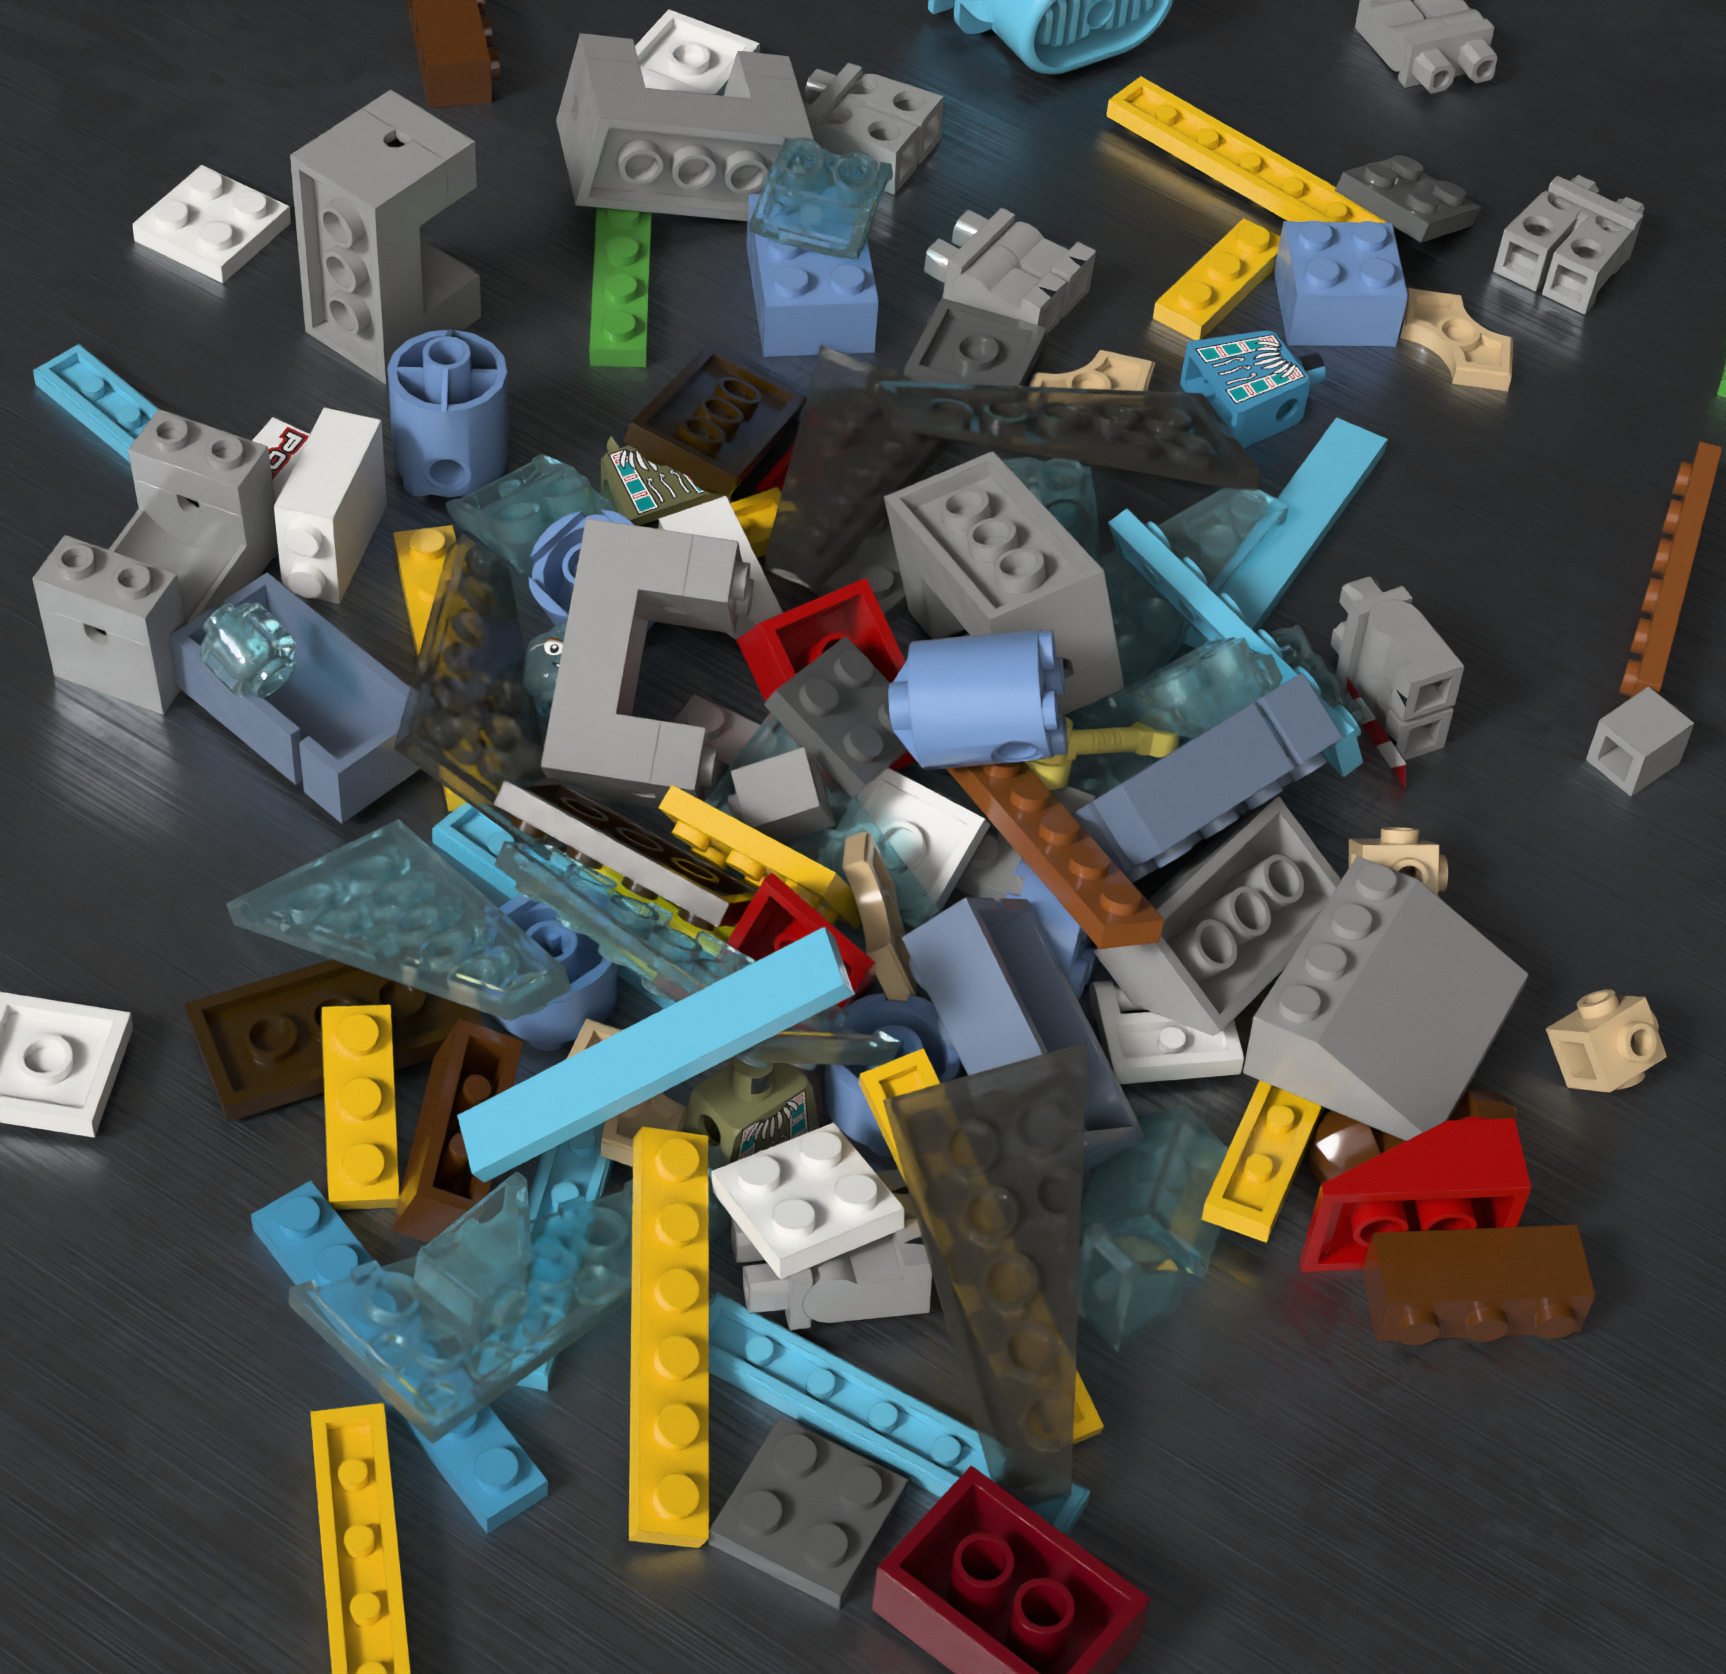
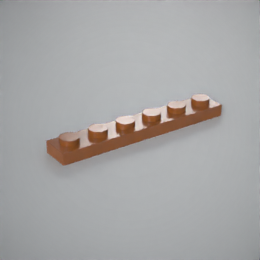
(1674, 561)
(1062, 854)

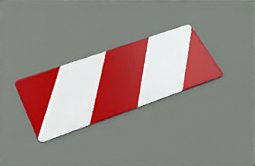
(1379, 736)

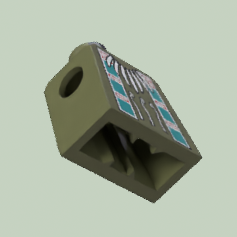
(643, 489)
(750, 1110)

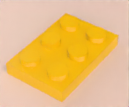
(732, 843)

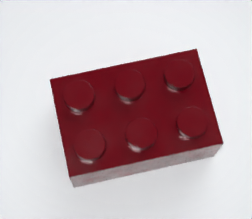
(1005, 1590)

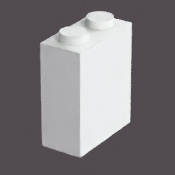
(331, 505)

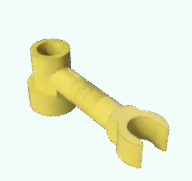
(1135, 739)

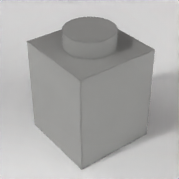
(1639, 741)
(782, 796)

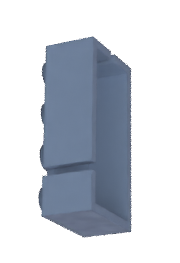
(328, 721)
(1211, 780)
(1010, 1001)

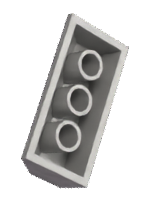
(1228, 921)

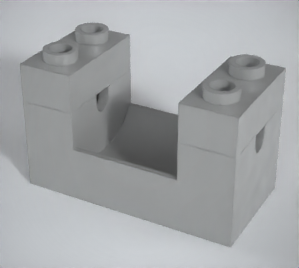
(673, 147)
(358, 231)
(189, 546)
(996, 561)
(619, 586)

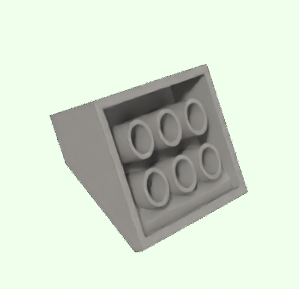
(1384, 1005)

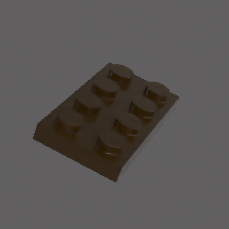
(714, 421)
(644, 858)
(267, 1035)

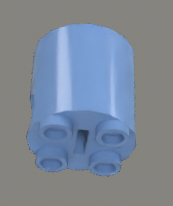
(448, 413)
(980, 700)

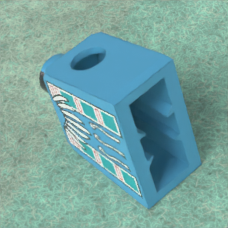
(1252, 382)

